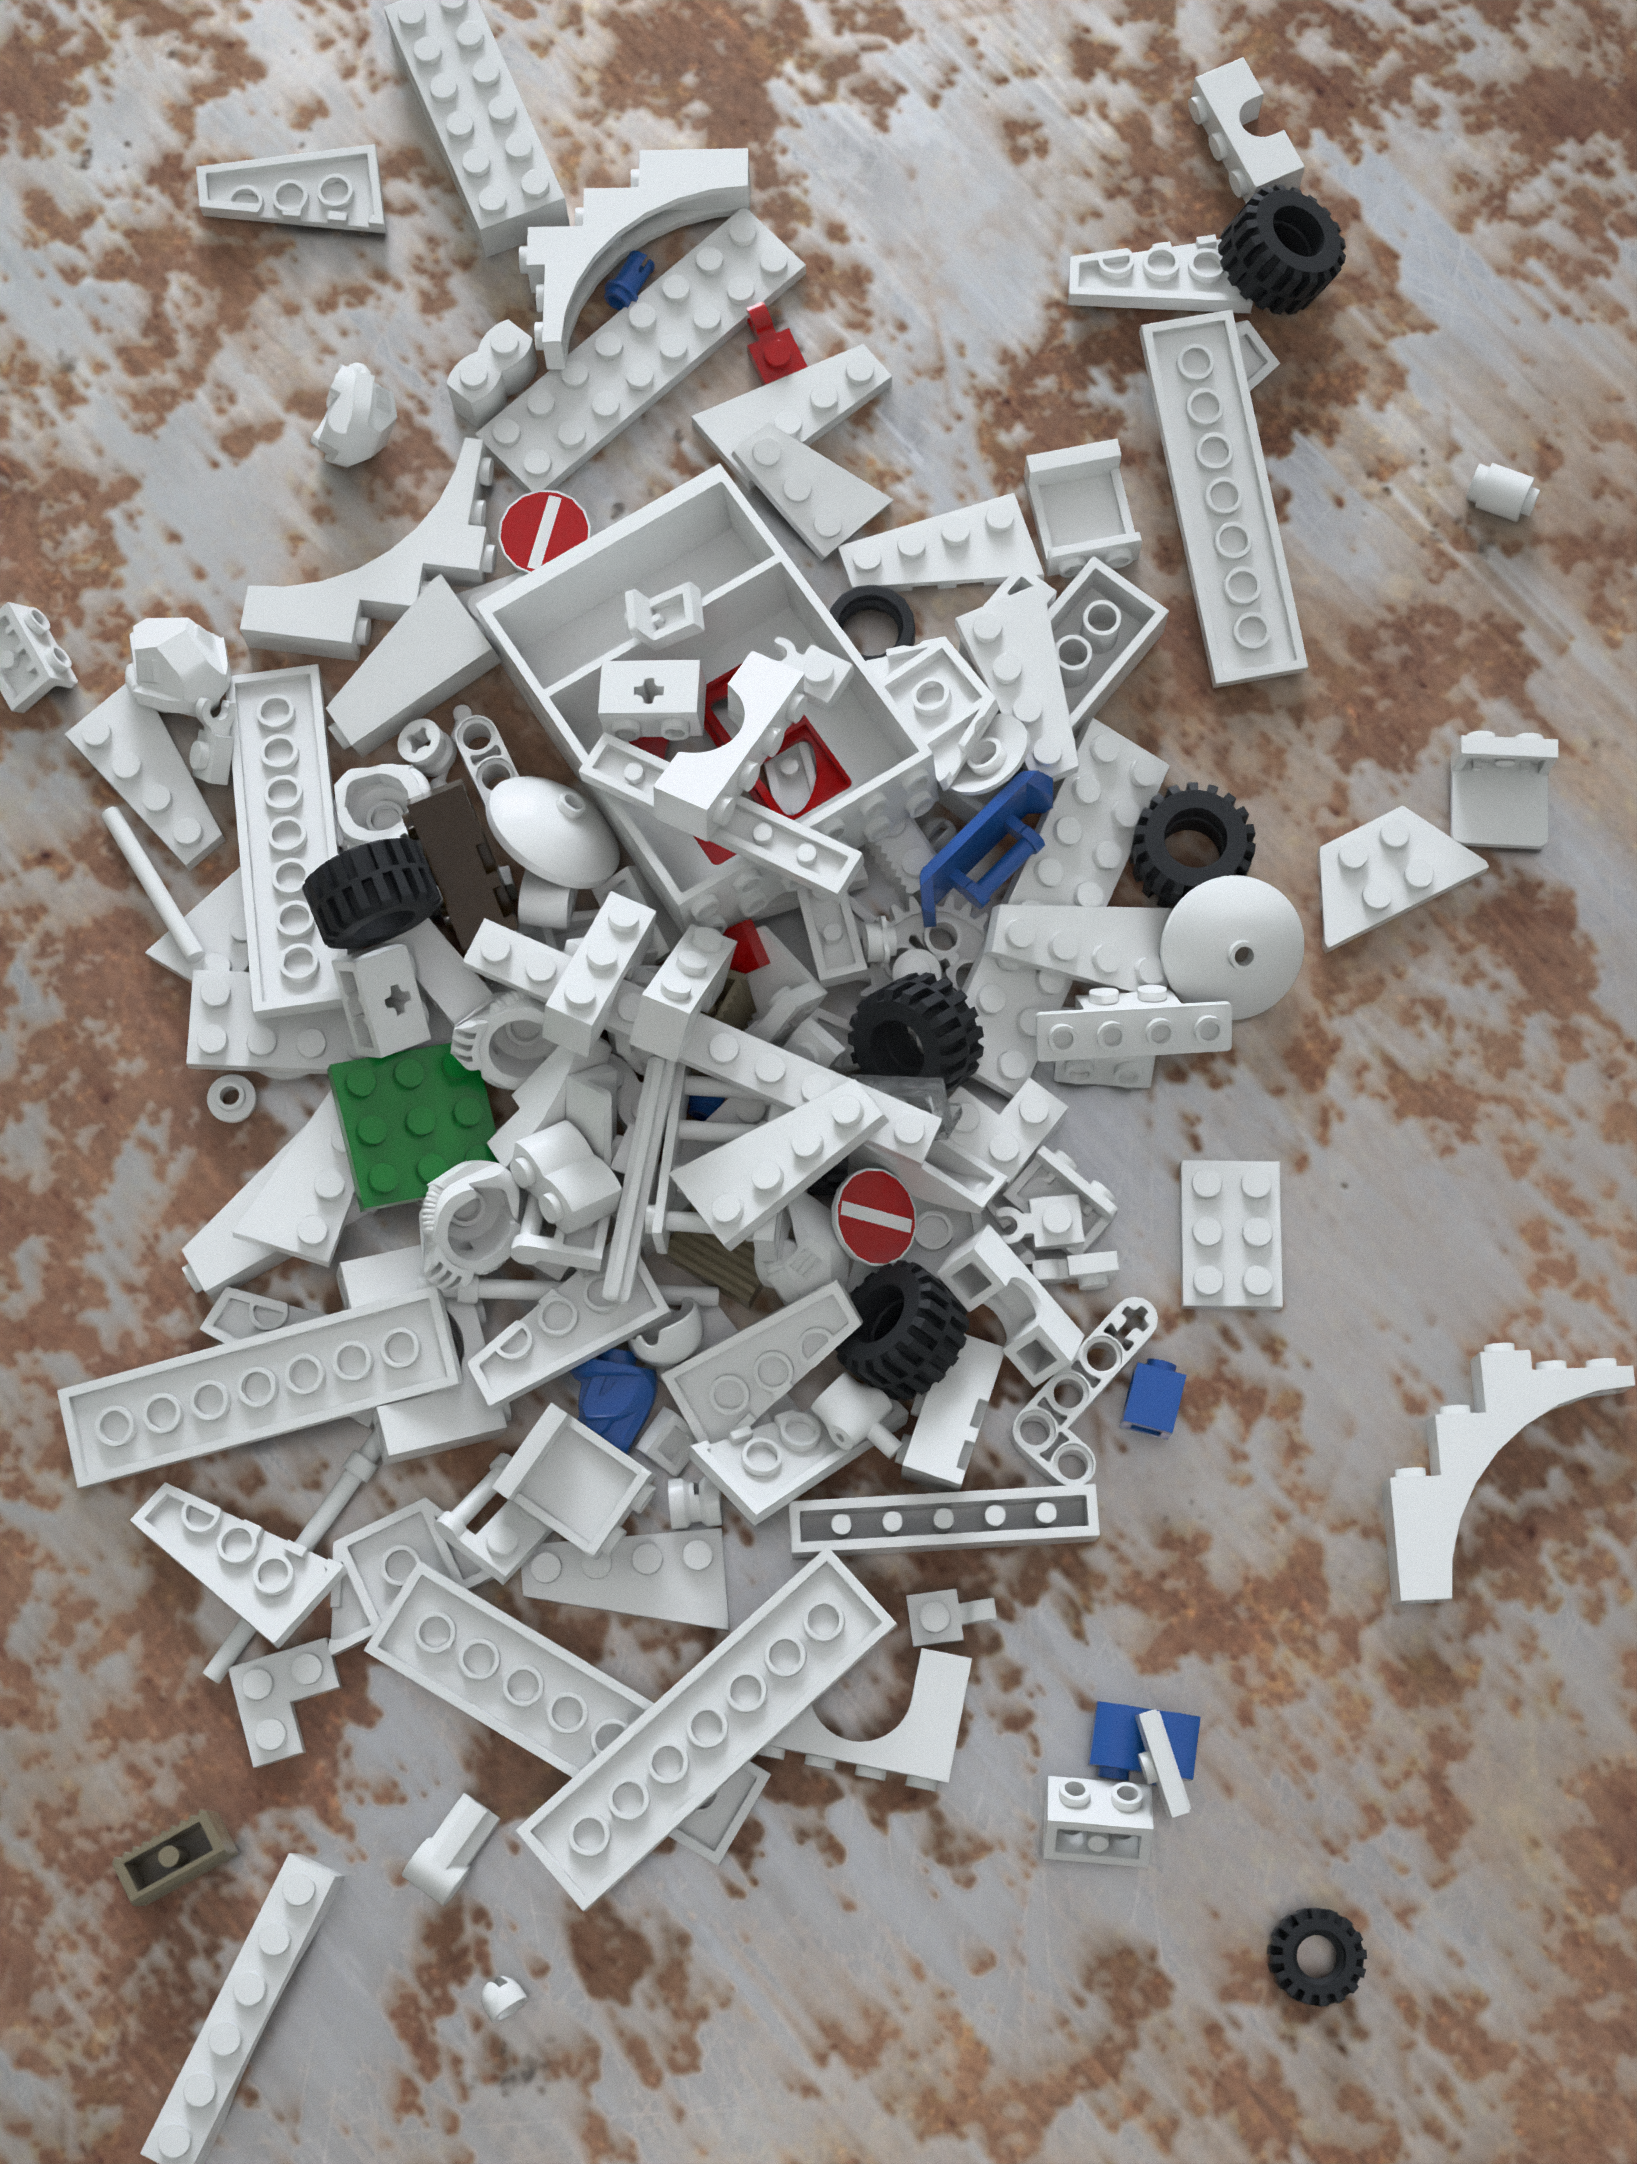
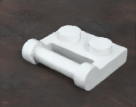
(577, 1249)
(507, 1537)

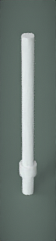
(536, 1289)
(359, 1468)

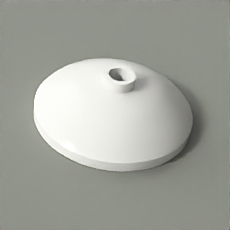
(553, 832)
(1210, 928)

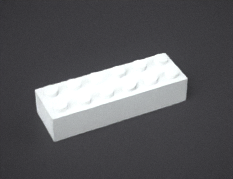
(477, 120)
(1100, 636)

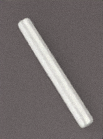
(639, 1179)

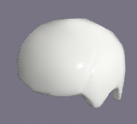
(671, 1339)

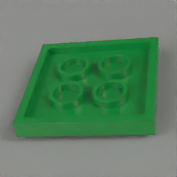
(409, 1121)

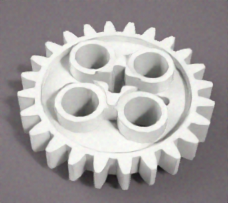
(964, 930)

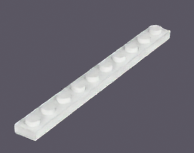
(714, 1046)

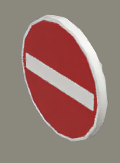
(541, 528)
(874, 1217)

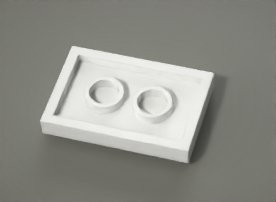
(1230, 1235)

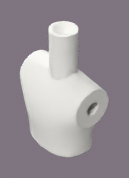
(856, 1413)

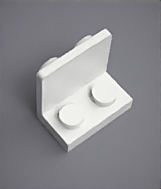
(781, 992)

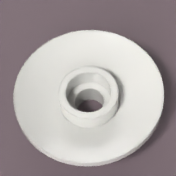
(994, 757)

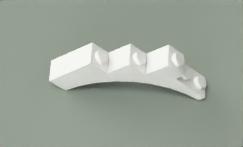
(664, 195)
(336, 613)
(1425, 1510)

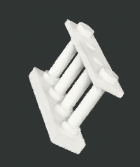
(660, 1216)

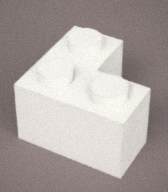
(1015, 1135)

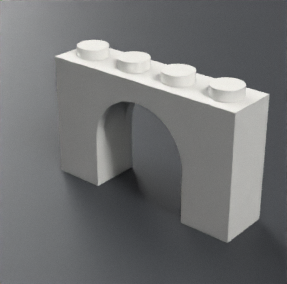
(438, 1419)
(917, 1748)

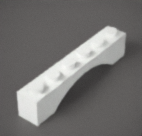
(241, 2011)

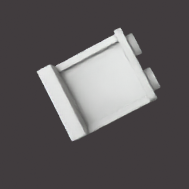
(1081, 508)
(576, 1482)

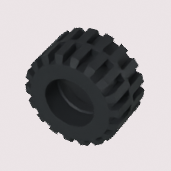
(1282, 249)
(1197, 812)
(371, 893)
(935, 1015)
(907, 1330)

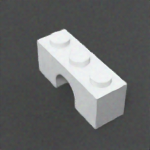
(1222, 104)
(587, 988)
(680, 990)
(1036, 1328)

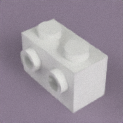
(1098, 1821)

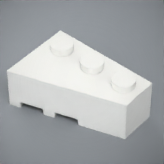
(950, 1419)

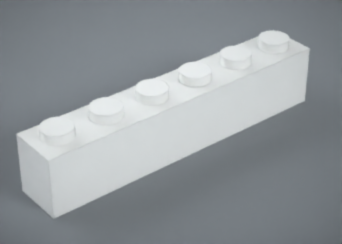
(944, 1521)

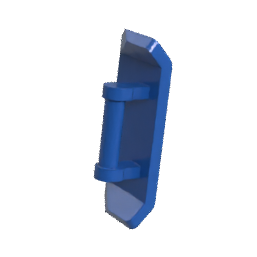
(1025, 794)

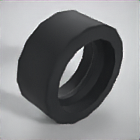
(879, 599)

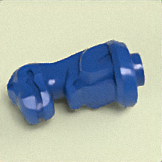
(615, 1396)

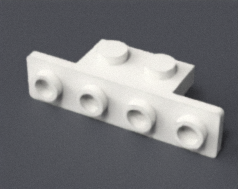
(1132, 1025)

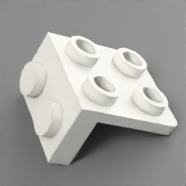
(1501, 790)

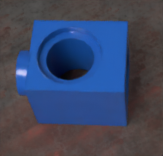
(1153, 1398)

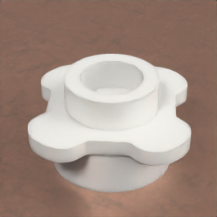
(879, 942)

